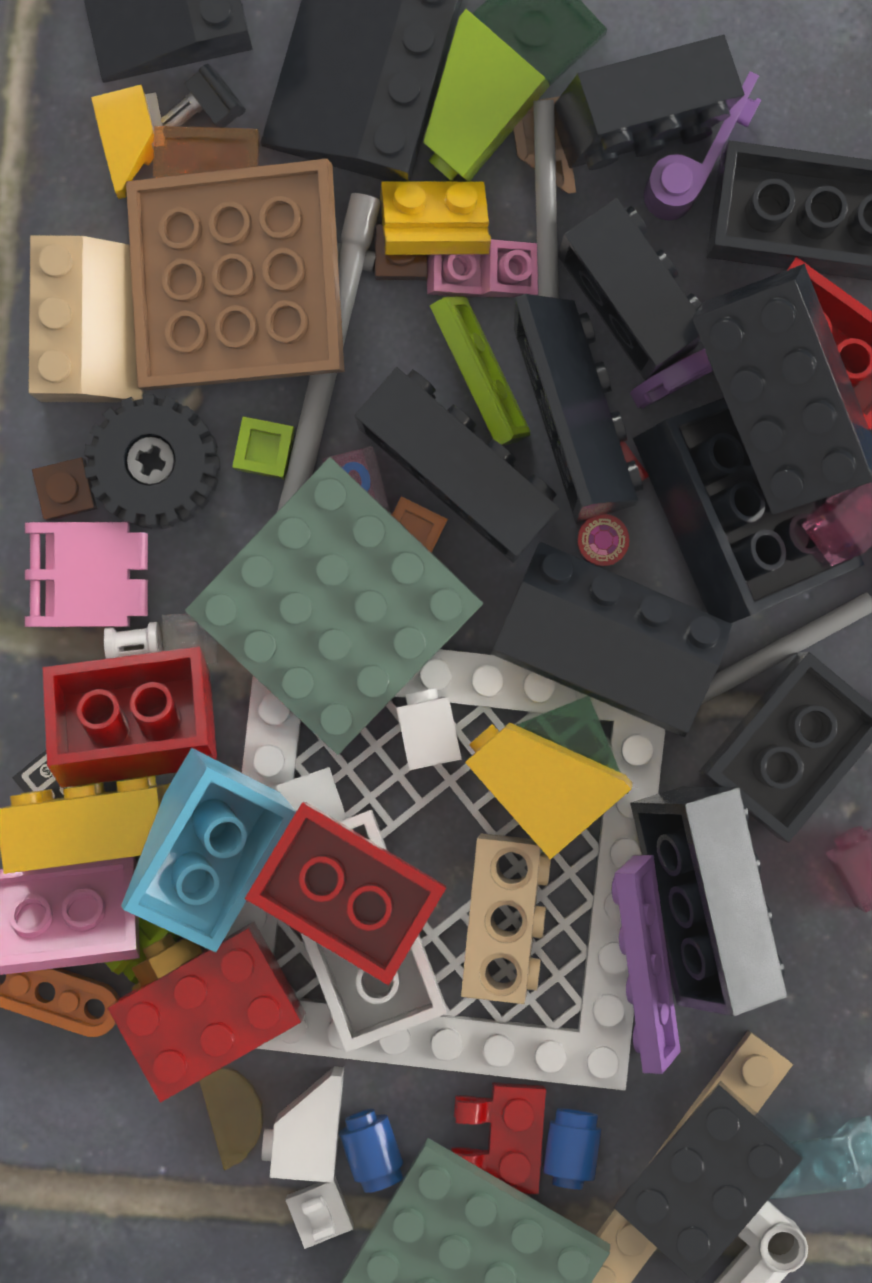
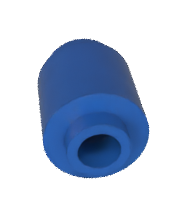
(572, 1148)
(371, 1150)

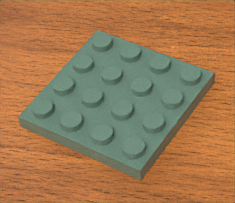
(334, 606)
(471, 1228)

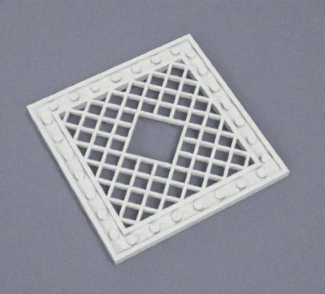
(582, 1056)

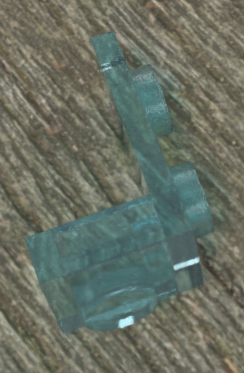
(832, 1162)

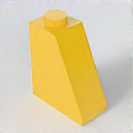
(544, 784)

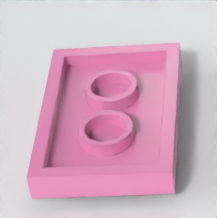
(67, 916)

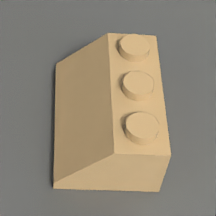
(81, 321)

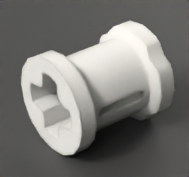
(116, 641)

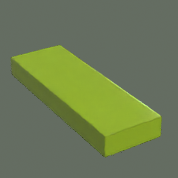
(480, 369)

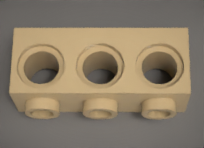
(485, 938)

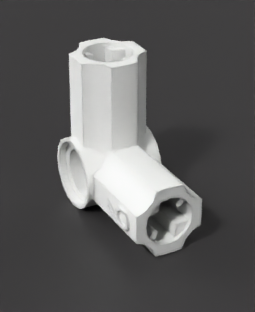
(755, 1262)

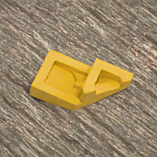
(125, 133)

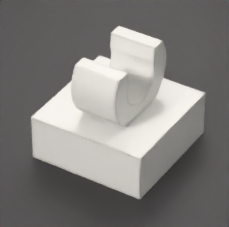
(319, 1212)

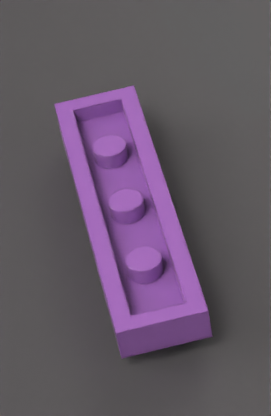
(647, 962)

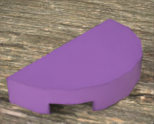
(672, 379)

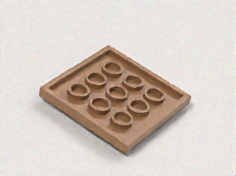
(235, 275)

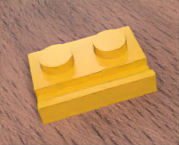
(434, 217)

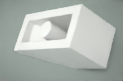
(307, 1133)

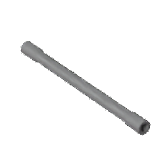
(355, 241)

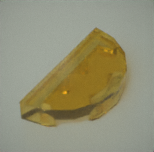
(233, 1113)

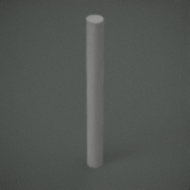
(546, 198)
(789, 645)

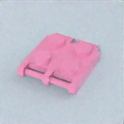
(87, 574)

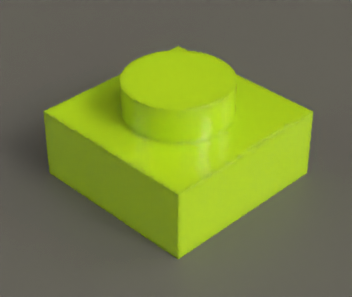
(263, 448)

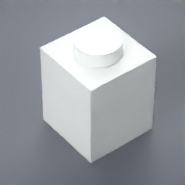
(428, 730)

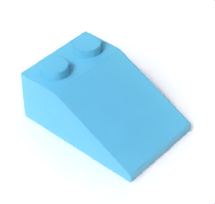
(206, 850)

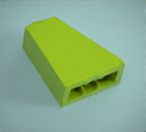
(478, 99)

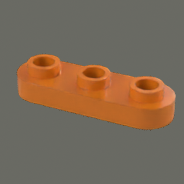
(67, 1008)

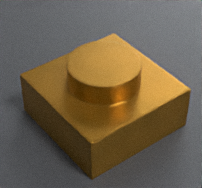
(164, 957)

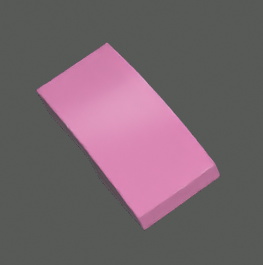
(504, 272)

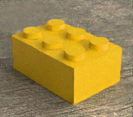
(79, 827)

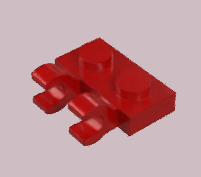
(514, 1133)

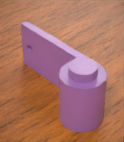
(679, 179)

